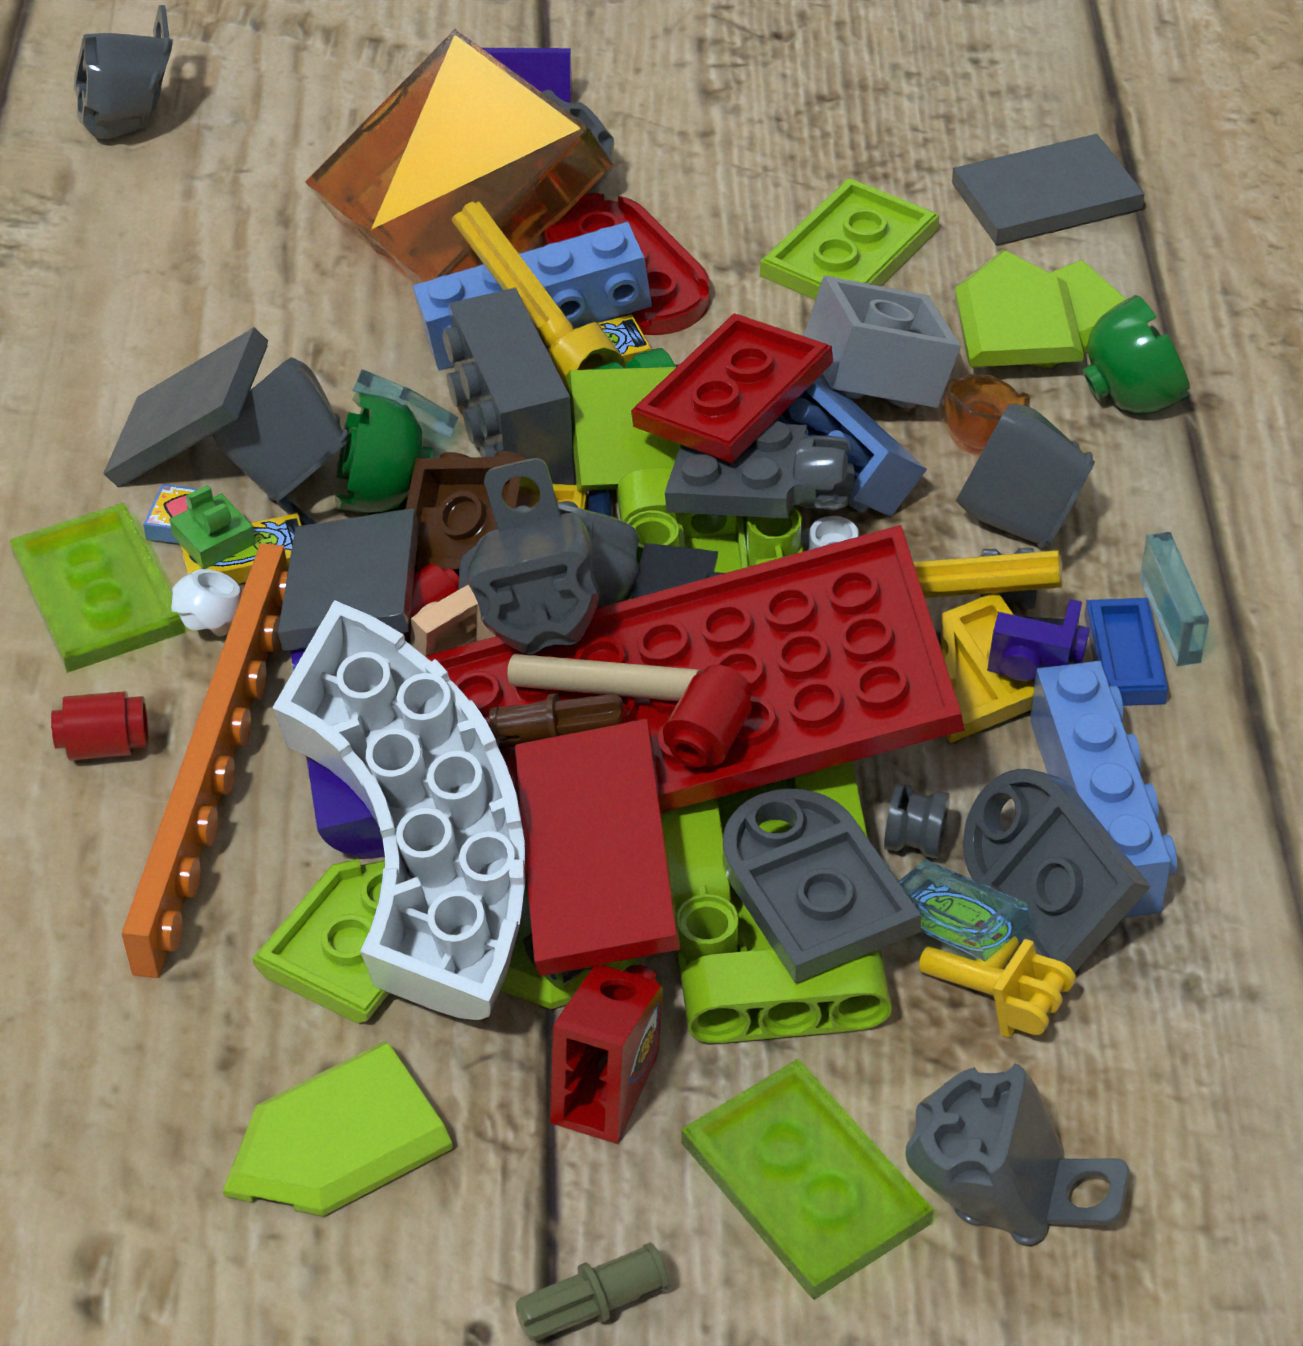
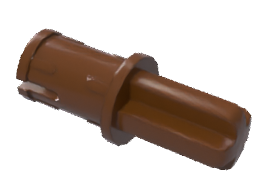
(553, 718)

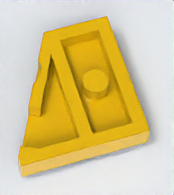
(966, 643)

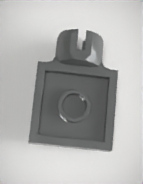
(767, 479)

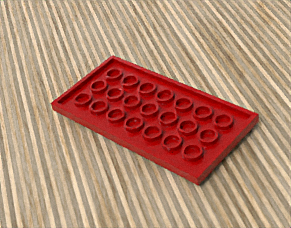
(823, 636)

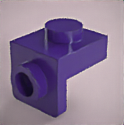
(1027, 644)

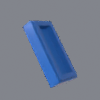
(1128, 648)

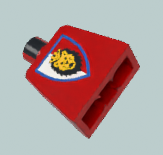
(610, 1016)

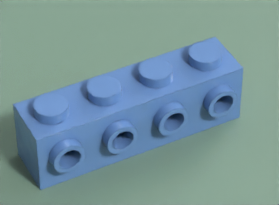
(574, 270)
(881, 465)
(1086, 745)

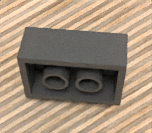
(508, 383)

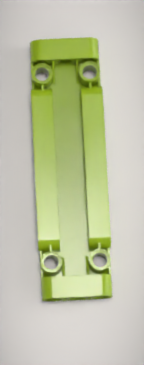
(727, 967)

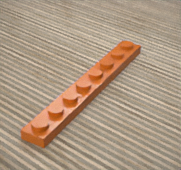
(207, 768)

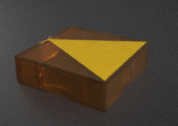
(454, 137)

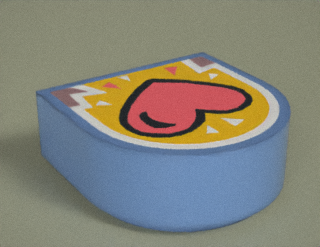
(167, 504)

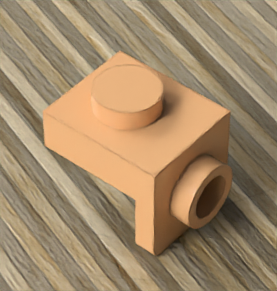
(448, 623)

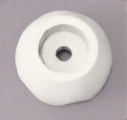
(206, 600)

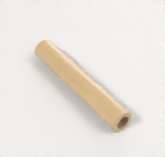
(599, 677)

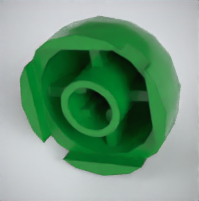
(1134, 361)
(378, 456)

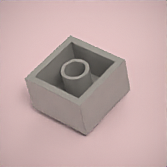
(883, 342)

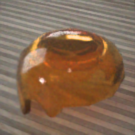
(975, 405)

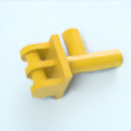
(1021, 991)

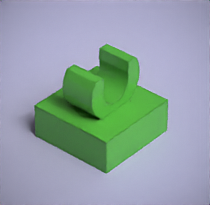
(211, 528)

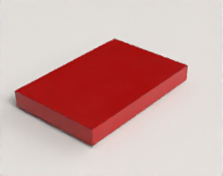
(732, 387)

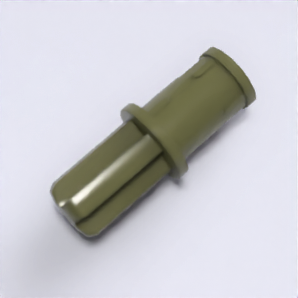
(592, 1293)

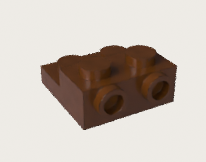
(455, 504)

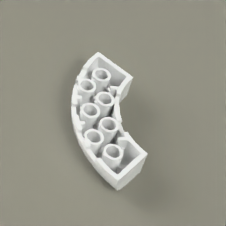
(441, 802)

